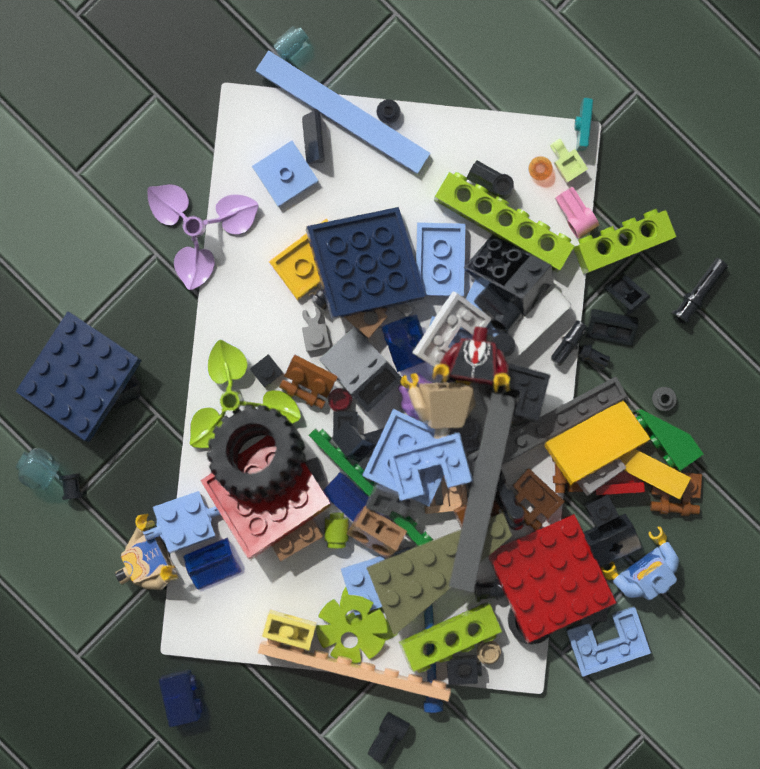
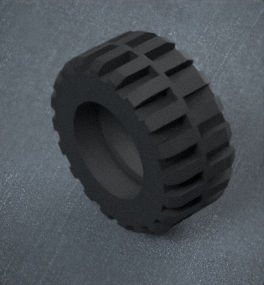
(235, 433)

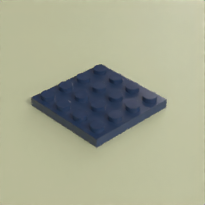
(365, 263)
(78, 376)

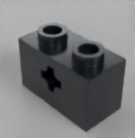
(612, 540)

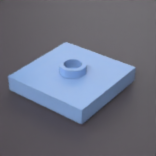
(285, 173)

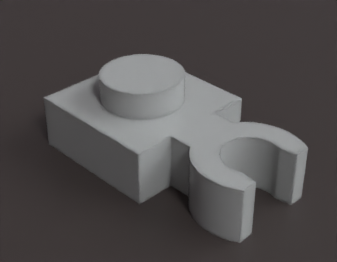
(315, 334)

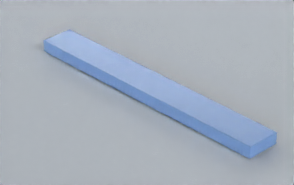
(342, 112)

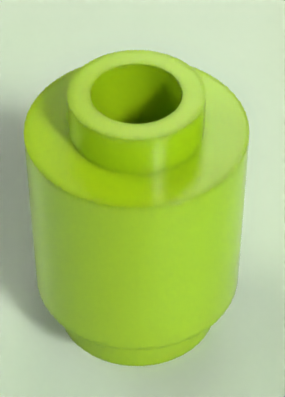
(336, 530)

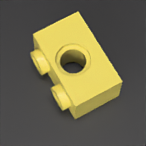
(289, 629)

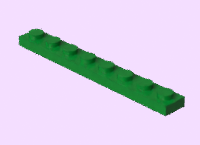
(355, 472)

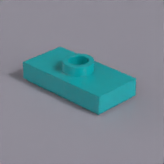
(583, 124)

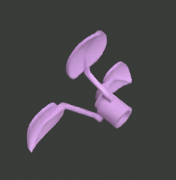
(192, 264)

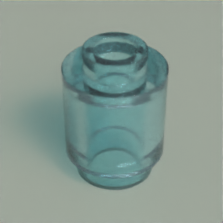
(291, 43)

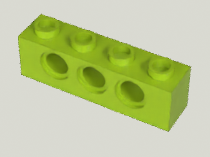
(659, 231)
(487, 629)

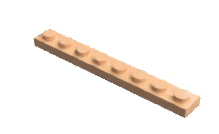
(365, 671)

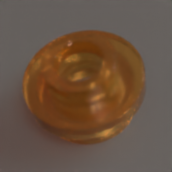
(545, 162)

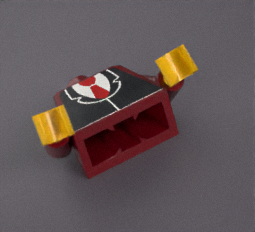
(475, 361)

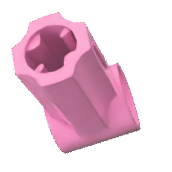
(580, 219)

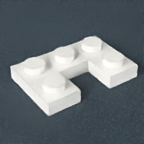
(454, 314)

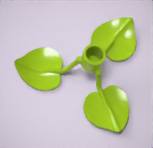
(225, 364)

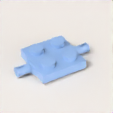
(183, 522)

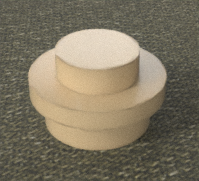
(488, 652)

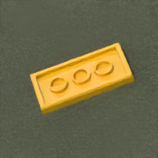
(596, 442)

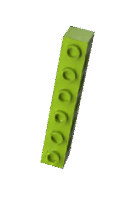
(489, 222)

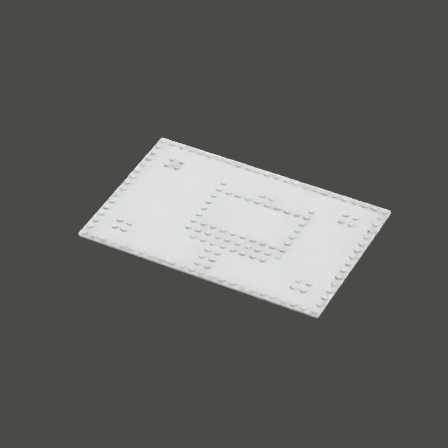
(260, 316)

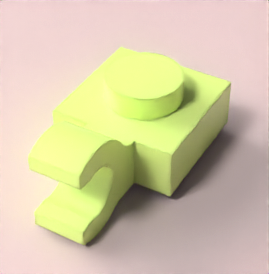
(569, 163)

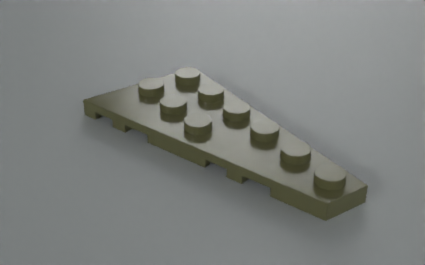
(423, 574)

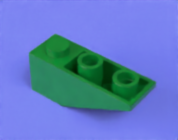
(675, 444)

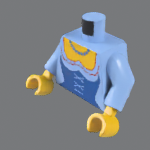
(650, 574)

